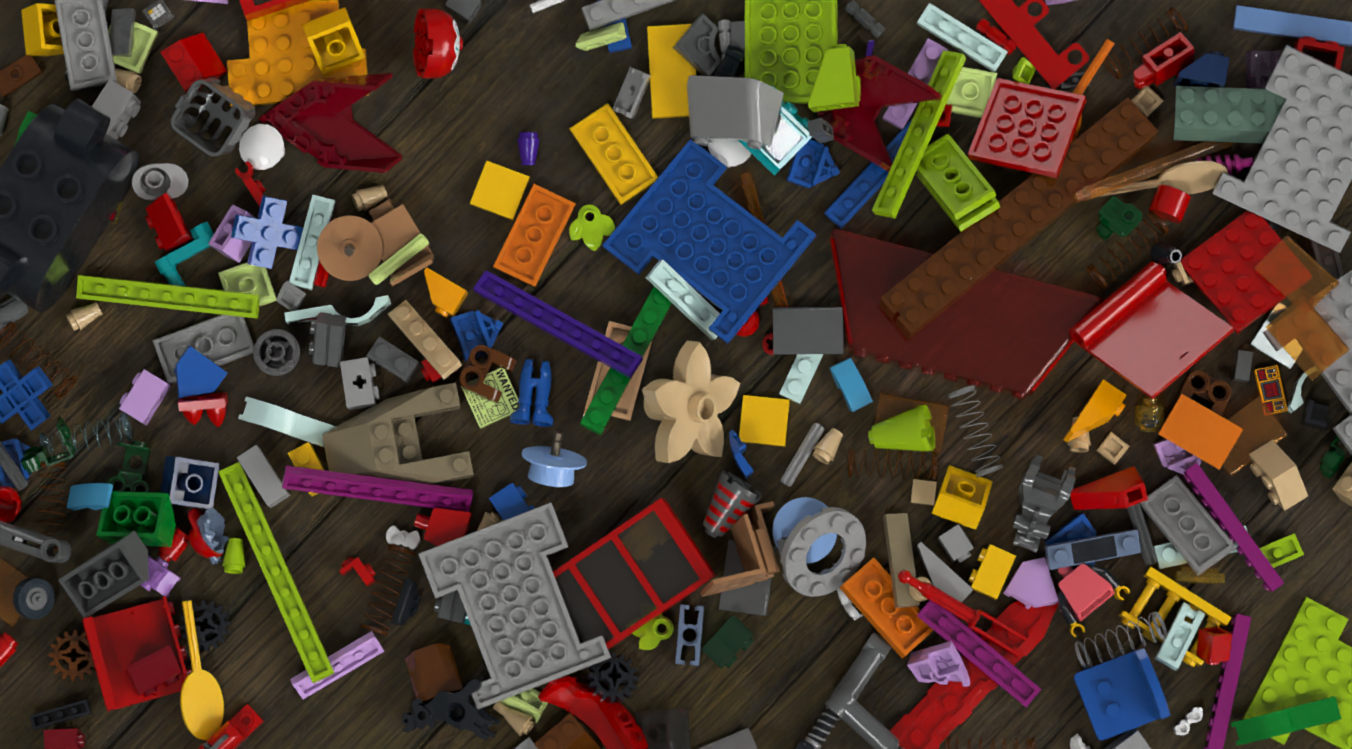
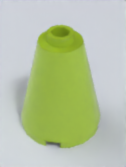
(905, 431)

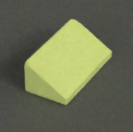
(601, 36)
(527, 703)

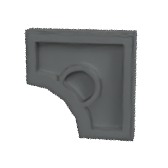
(698, 45)

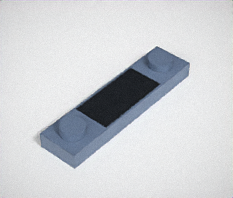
(1092, 549)

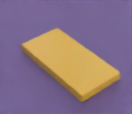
(668, 72)
(614, 154)

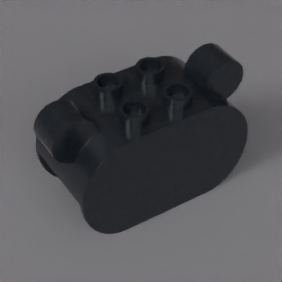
(58, 200)

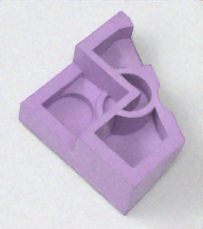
(939, 665)

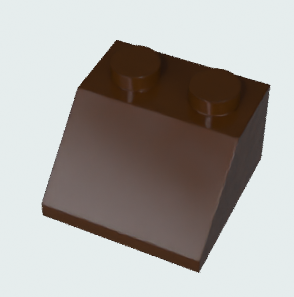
(567, 735)

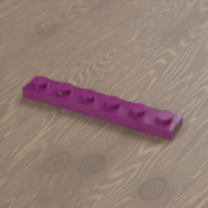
(979, 653)

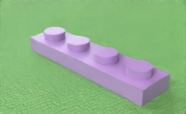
(922, 70)
(342, 662)

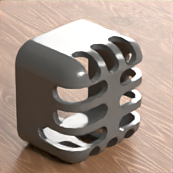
(183, 121)

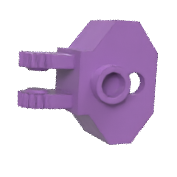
(160, 576)

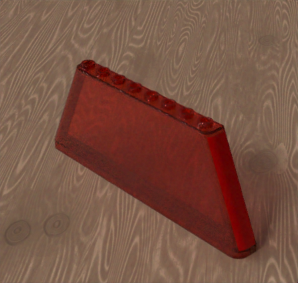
(996, 335)

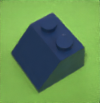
(1205, 72)
(190, 481)

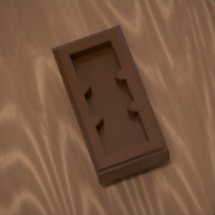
(18, 75)

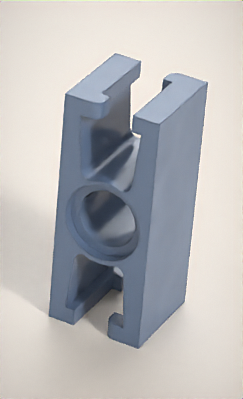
(697, 628)

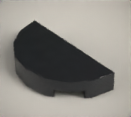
(407, 603)

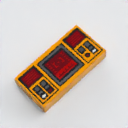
(1271, 389)

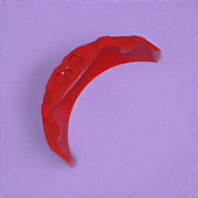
(608, 721)

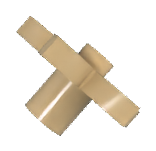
(689, 406)

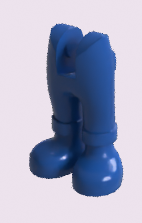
(543, 387)

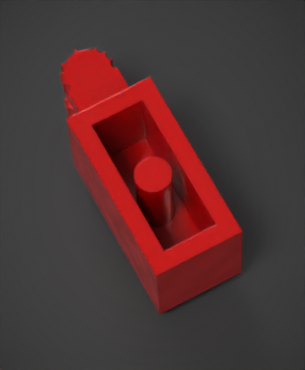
(1164, 62)

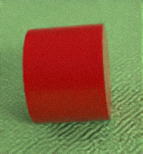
(1170, 203)

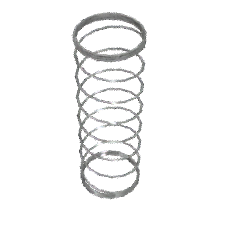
(963, 391)
(1155, 614)

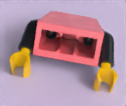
(1084, 592)

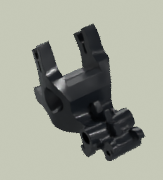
(454, 708)

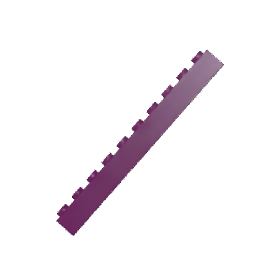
(1235, 530)
(1228, 683)

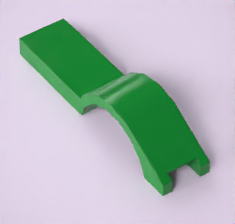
(1287, 720)

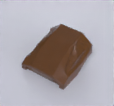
(433, 671)

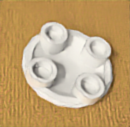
(262, 146)
(728, 151)

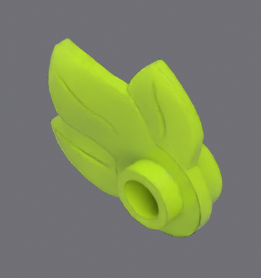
(592, 230)
(650, 636)

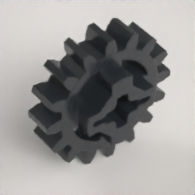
(209, 614)
(621, 676)

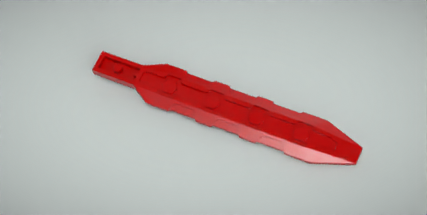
(952, 703)

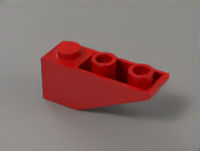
(1111, 492)

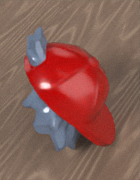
(207, 533)

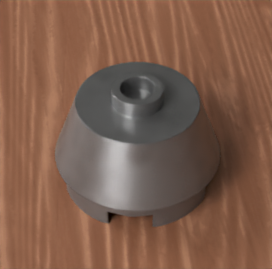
(276, 352)

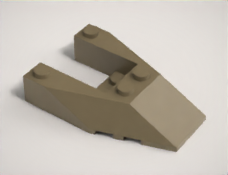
(386, 440)

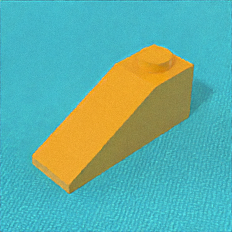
(1099, 410)

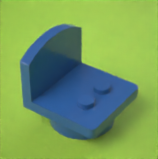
(1121, 694)

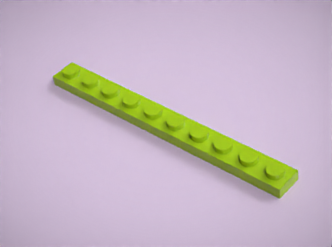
(276, 572)

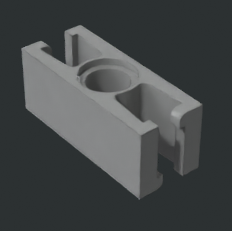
(263, 476)

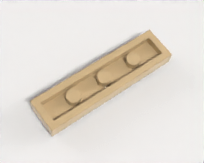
(424, 339)

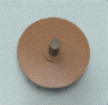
(349, 248)

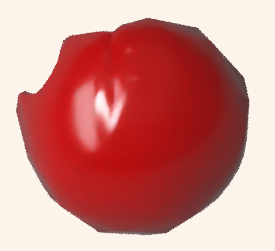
(9, 504)

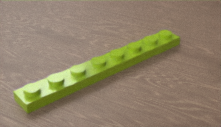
(918, 136)
(168, 296)

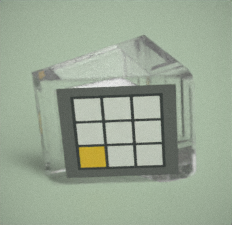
(158, 14)

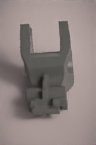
(1039, 500)

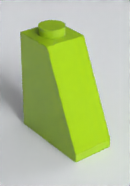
(835, 81)

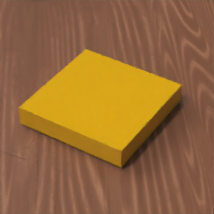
(499, 190)
(764, 420)

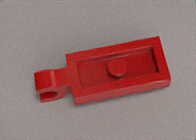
(255, 187)

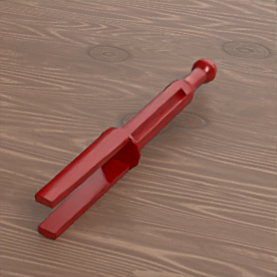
(958, 609)

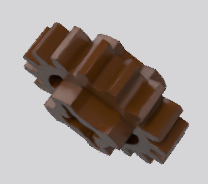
(62, 655)

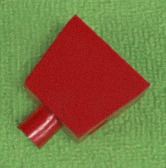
(443, 525)

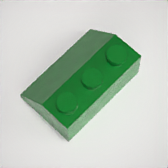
(140, 512)

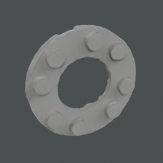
(802, 537)

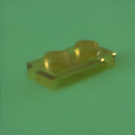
(1210, 576)

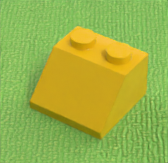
(41, 30)
(333, 40)
(962, 497)

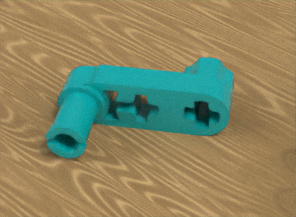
(167, 265)

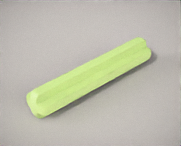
(398, 259)

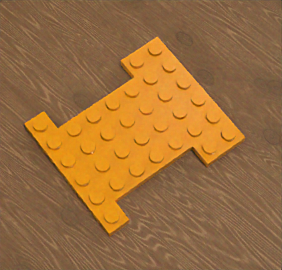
(282, 56)

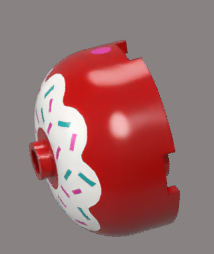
(435, 43)

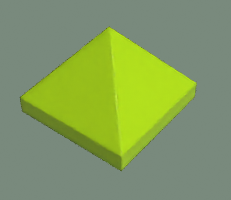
(1023, 71)

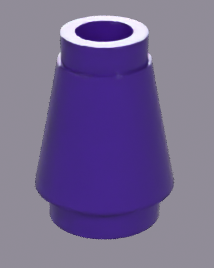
(528, 147)

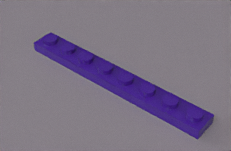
(558, 324)

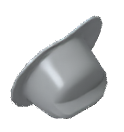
(157, 179)

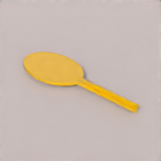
(200, 695)

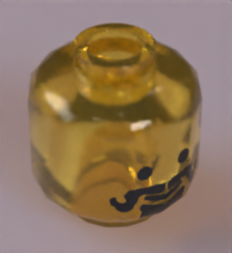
(1149, 415)

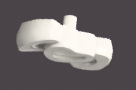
(398, 537)

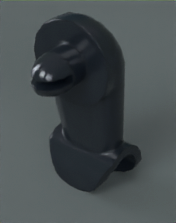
(729, 65)

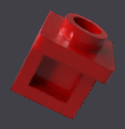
(365, 571)

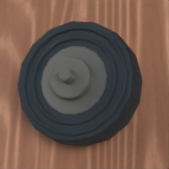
(33, 598)

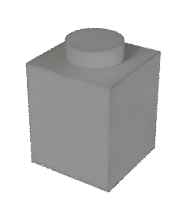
(956, 544)

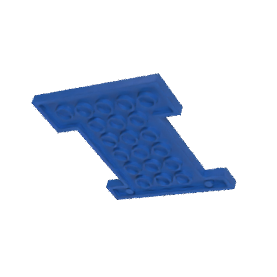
(707, 239)

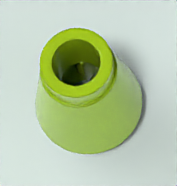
(234, 557)

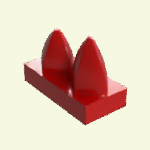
(213, 403)

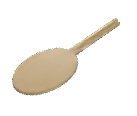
(1187, 177)

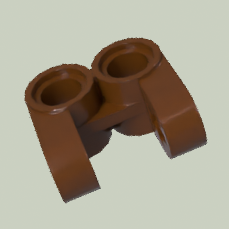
(481, 370)
(1205, 392)

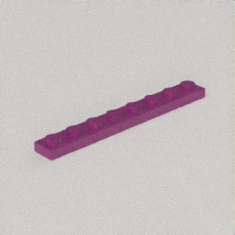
(376, 489)

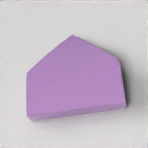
(1174, 457)
(1032, 584)

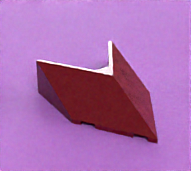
(879, 87)
(322, 123)

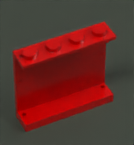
(127, 637)

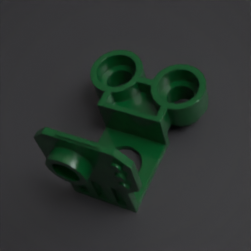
(1117, 219)
(35, 455)
(1332, 459)
(131, 477)

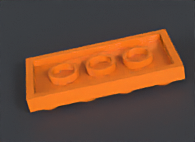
(534, 235)
(873, 596)

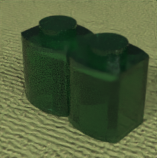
(728, 642)

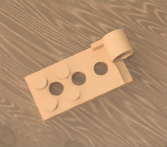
(626, 405)

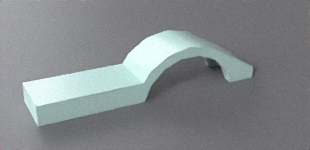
(285, 421)

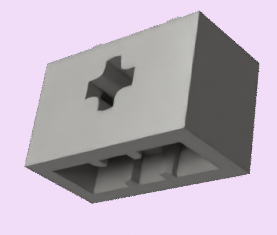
(351, 372)

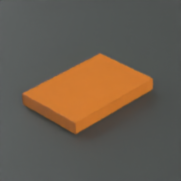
(1200, 431)

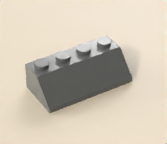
(107, 575)

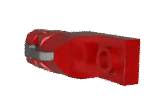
(234, 730)

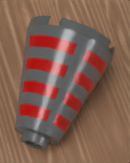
(728, 504)

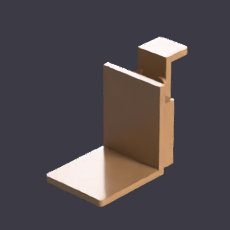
(396, 231)
(754, 552)

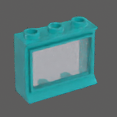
(789, 137)

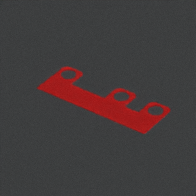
(1021, 30)

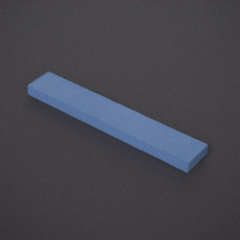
(1292, 25)

